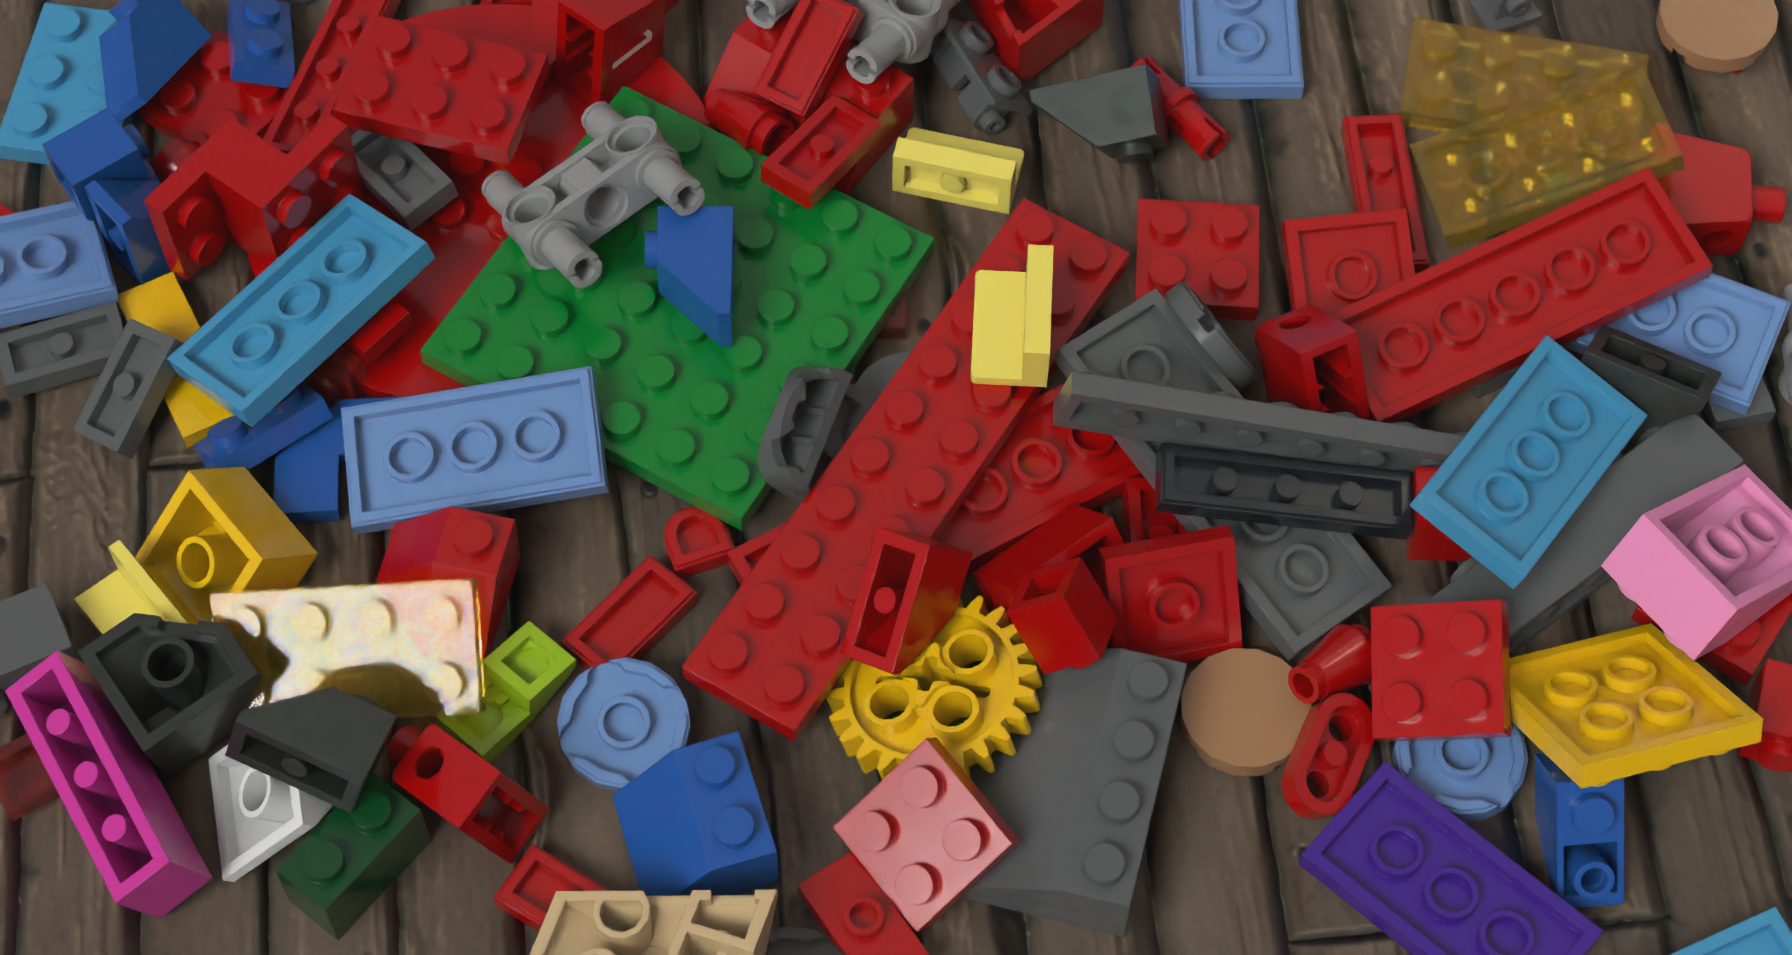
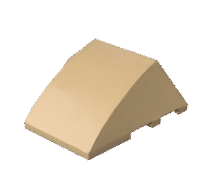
(656, 924)

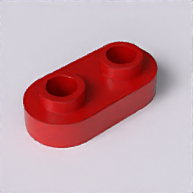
(1328, 762)

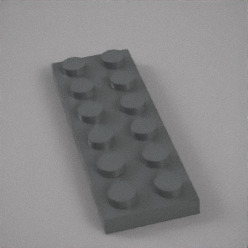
(1288, 577)

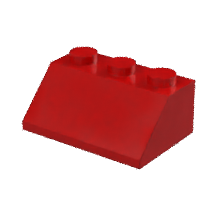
(886, 98)

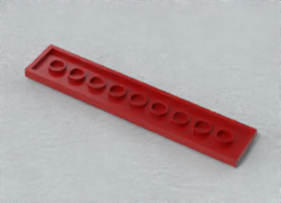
(899, 470)

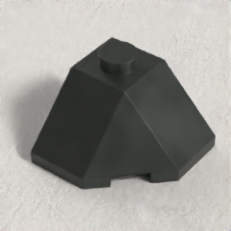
(173, 684)

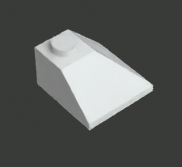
(256, 814)

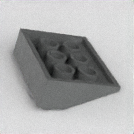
(1083, 790)

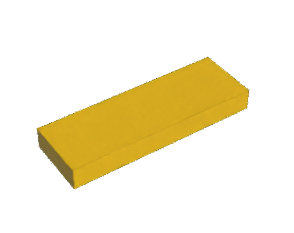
(166, 309)

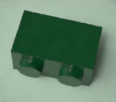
(353, 857)

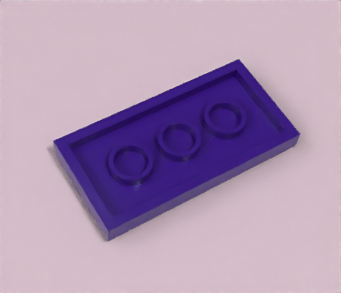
(1437, 879)

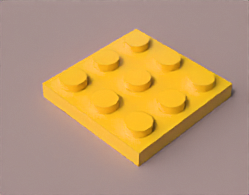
(1624, 706)

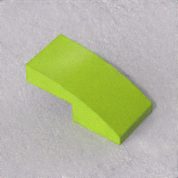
(517, 685)

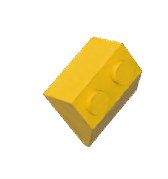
(222, 537)

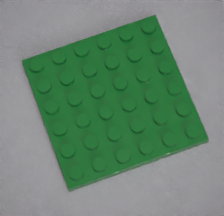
(668, 396)

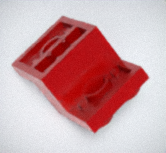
(251, 194)

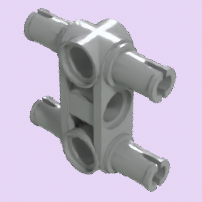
(887, 32)
(592, 193)

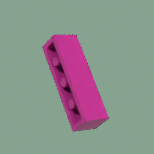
(108, 787)

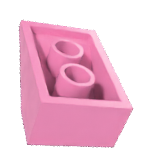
(1708, 560)

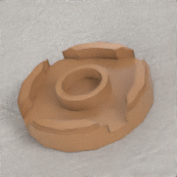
(1717, 32)
(1241, 712)

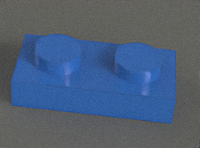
(260, 42)
(239, 445)

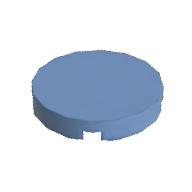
(621, 721)
(1466, 775)

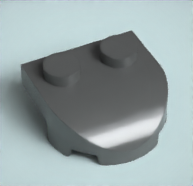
(809, 427)

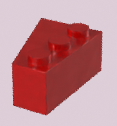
(1036, 32)

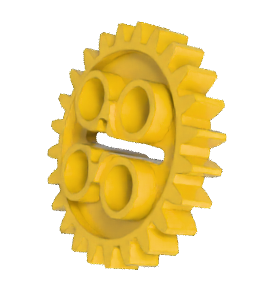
(940, 690)

